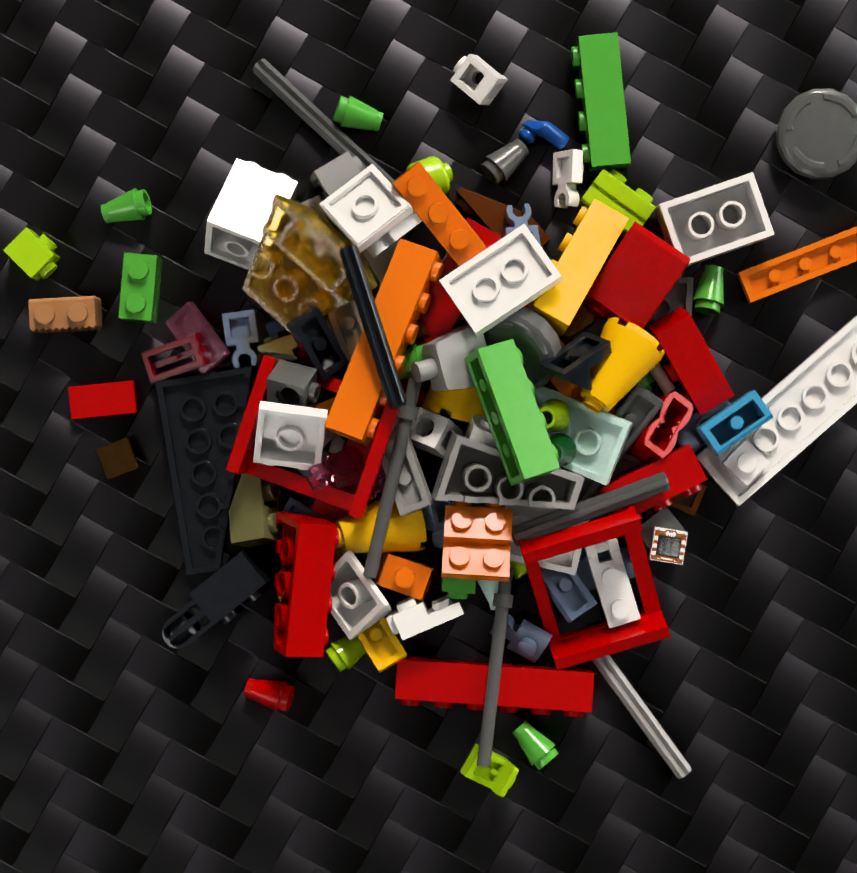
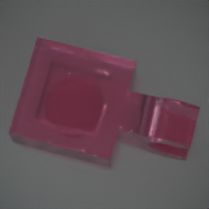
(338, 468)

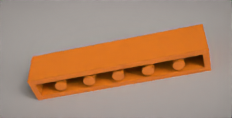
(399, 304)

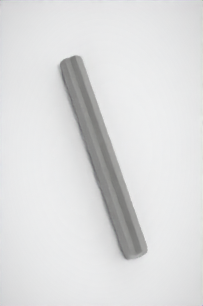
(643, 716)

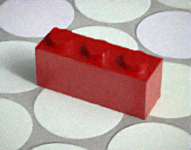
(690, 361)
(681, 470)

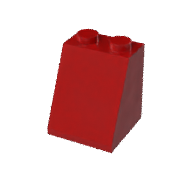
(636, 278)

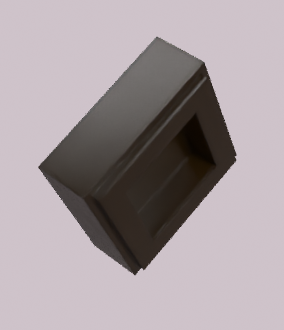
(117, 458)

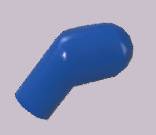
(544, 129)

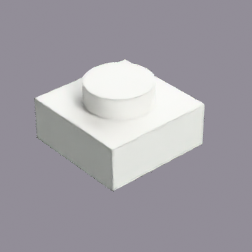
(745, 462)

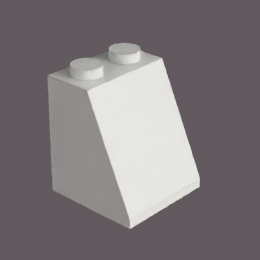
(242, 210)

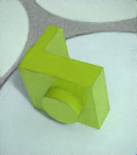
(497, 777)

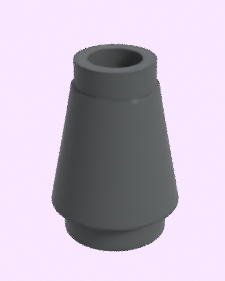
(504, 161)

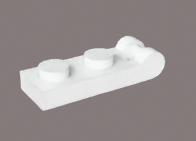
(612, 584)

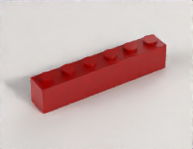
(520, 685)

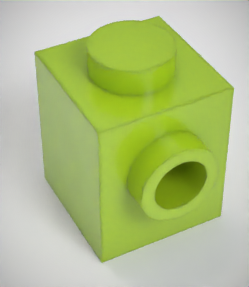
(33, 254)

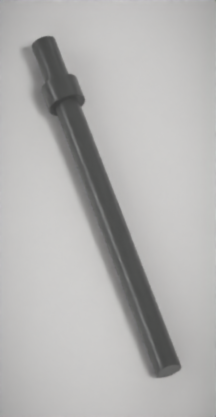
(407, 414)
(503, 602)

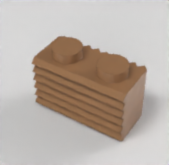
(65, 314)

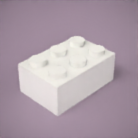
(715, 219)

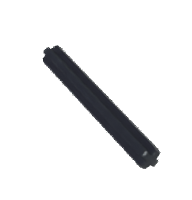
(373, 326)

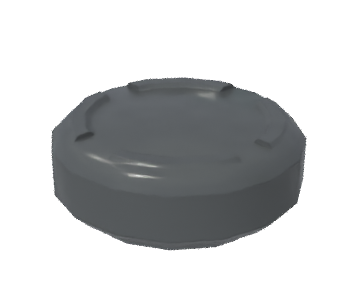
(818, 133)
(532, 337)

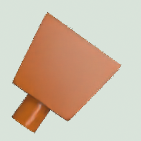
(406, 575)

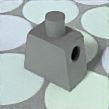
(446, 360)

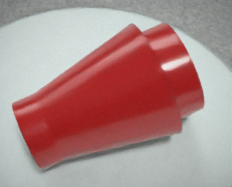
(270, 693)

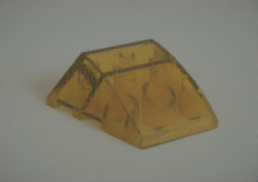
(299, 264)

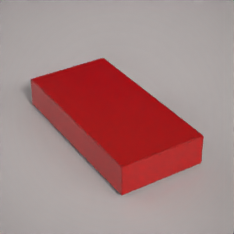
(103, 399)

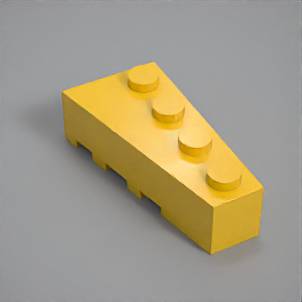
(580, 263)

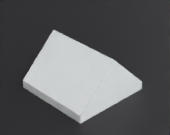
(355, 597)

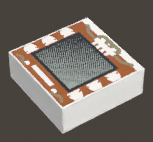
(668, 545)

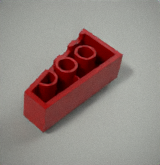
(304, 583)

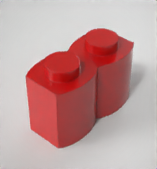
(662, 431)

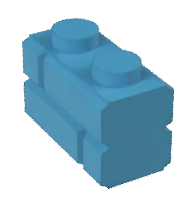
(734, 422)

